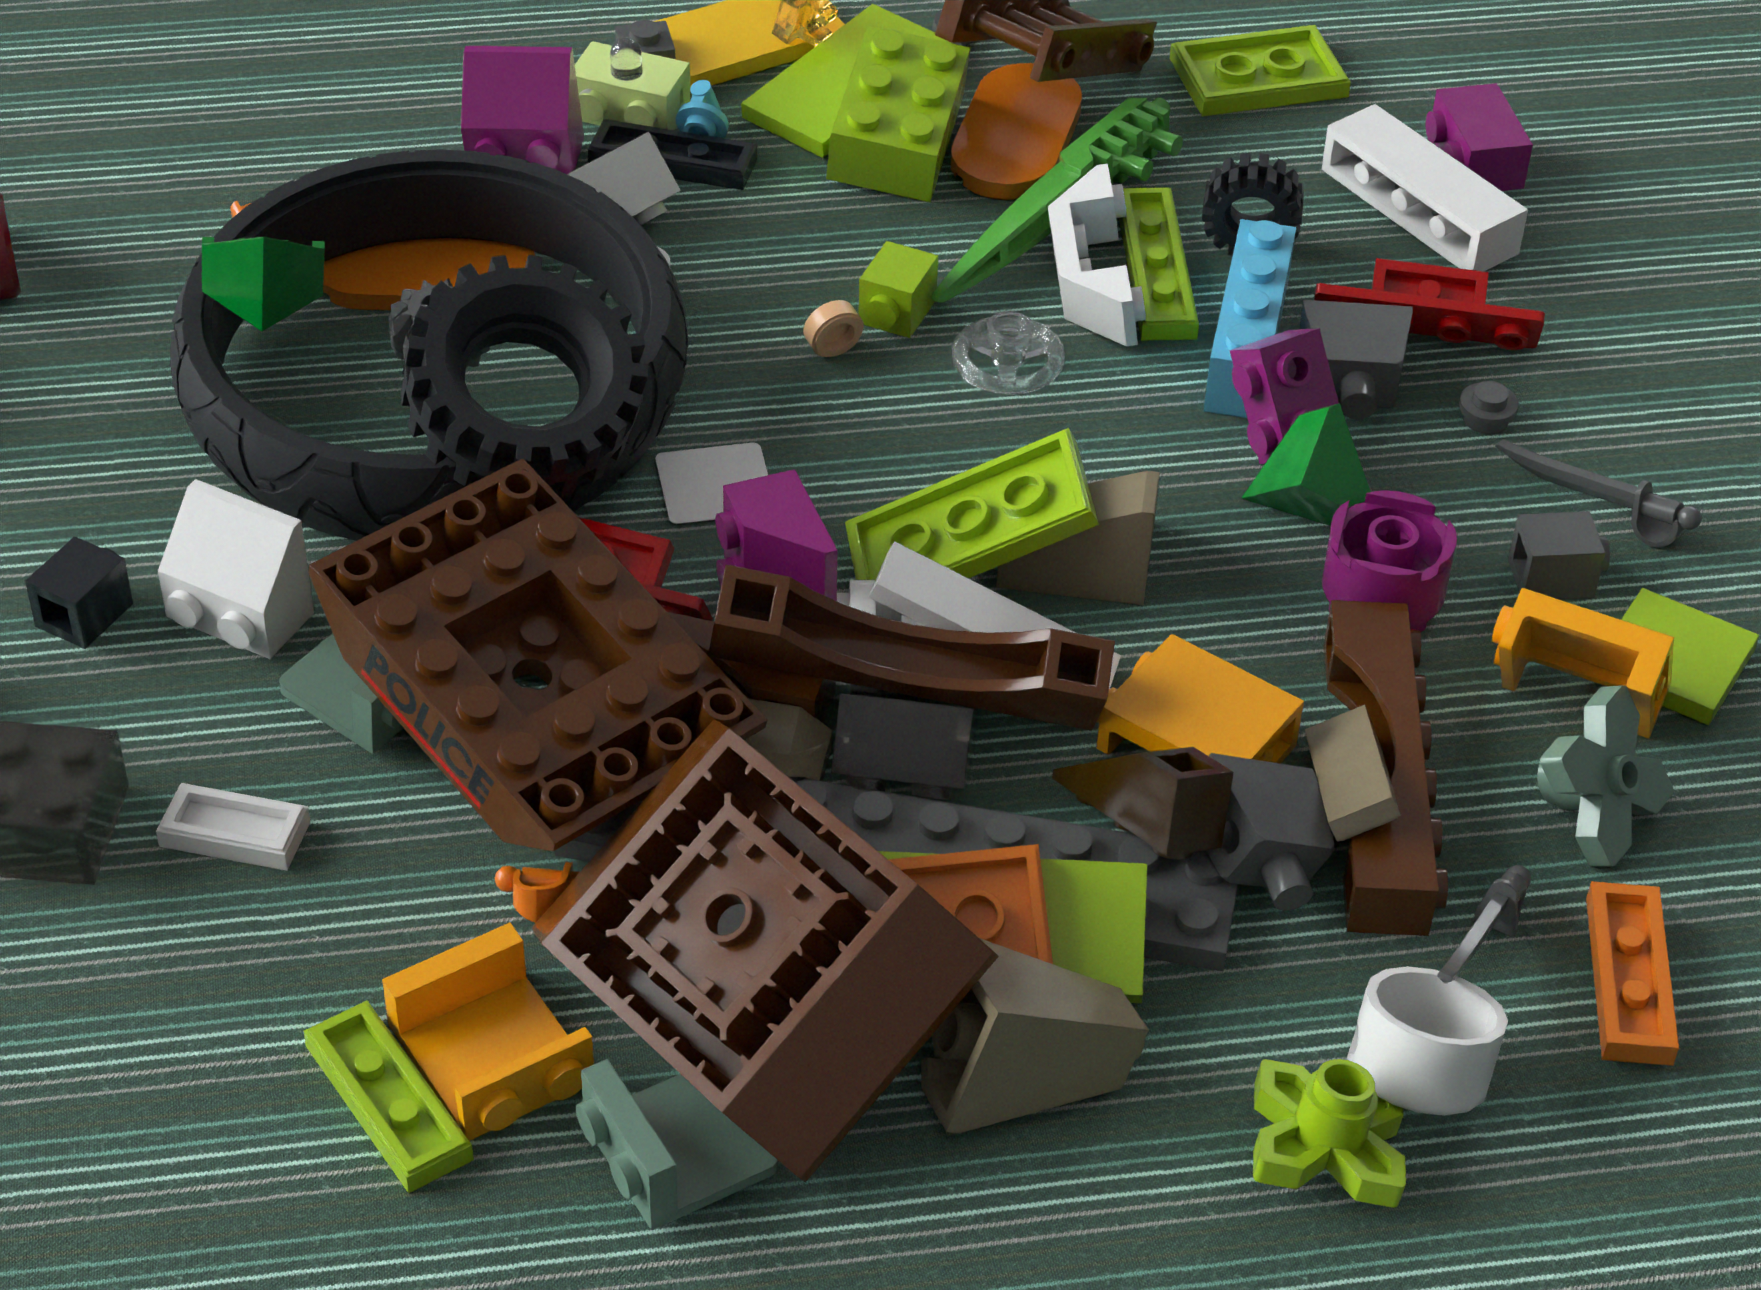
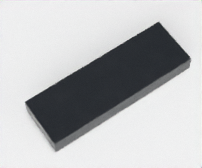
(687, 154)

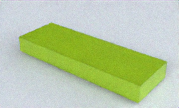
(388, 1096)

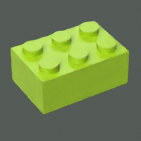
(898, 113)

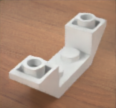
(1089, 297)

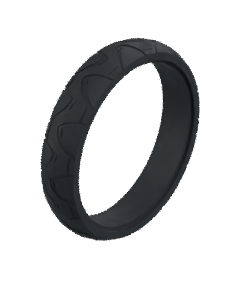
(403, 200)

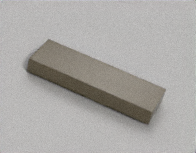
(1352, 774)

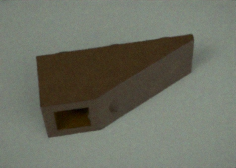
(1164, 797)

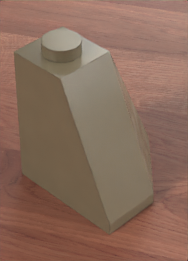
(1102, 561)
(1029, 1043)

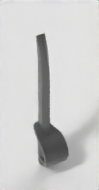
(1654, 517)
(1496, 911)

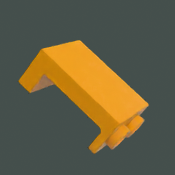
(1587, 647)
(1201, 702)

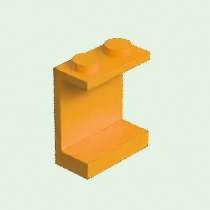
(484, 1033)

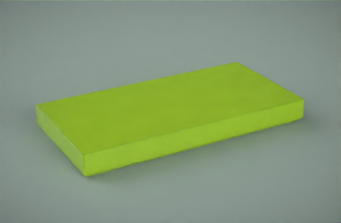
(807, 95)
(984, 512)
(1094, 918)

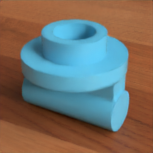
(702, 113)

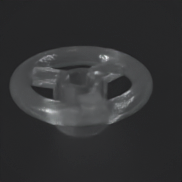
(1008, 340)

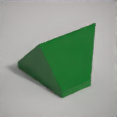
(262, 277)
(1312, 469)

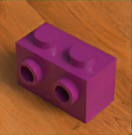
(1481, 133)
(1280, 382)

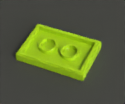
(1259, 70)

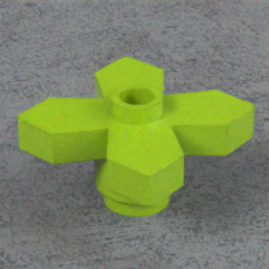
(1327, 1124)

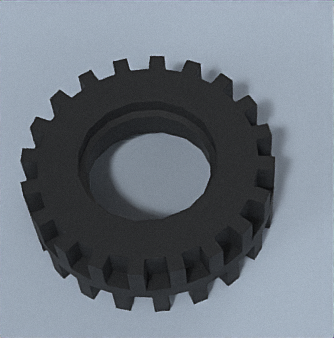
(534, 310)

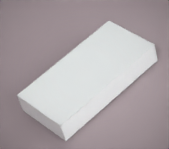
(233, 826)

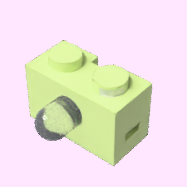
(630, 85)

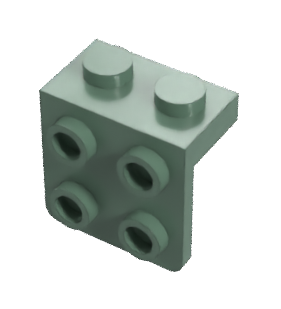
(339, 697)
(667, 1144)

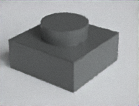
(650, 35)

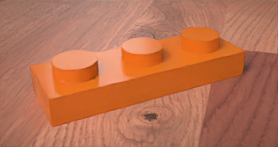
(1631, 974)

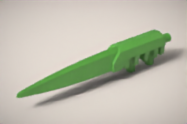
(1119, 139)

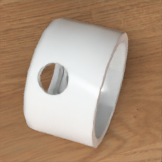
(1428, 1040)

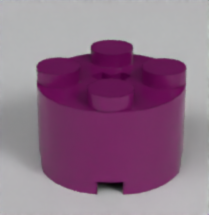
(1390, 554)

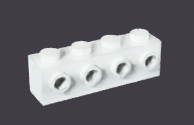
(1424, 189)

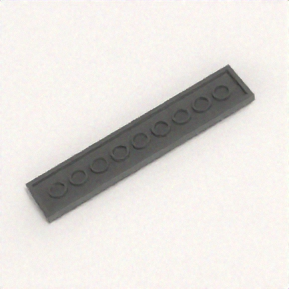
(1185, 898)

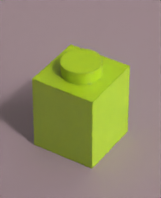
(898, 289)

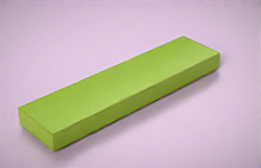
(1158, 264)

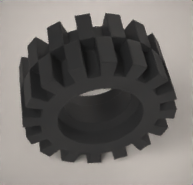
(1250, 180)

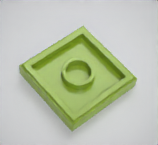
(1705, 653)

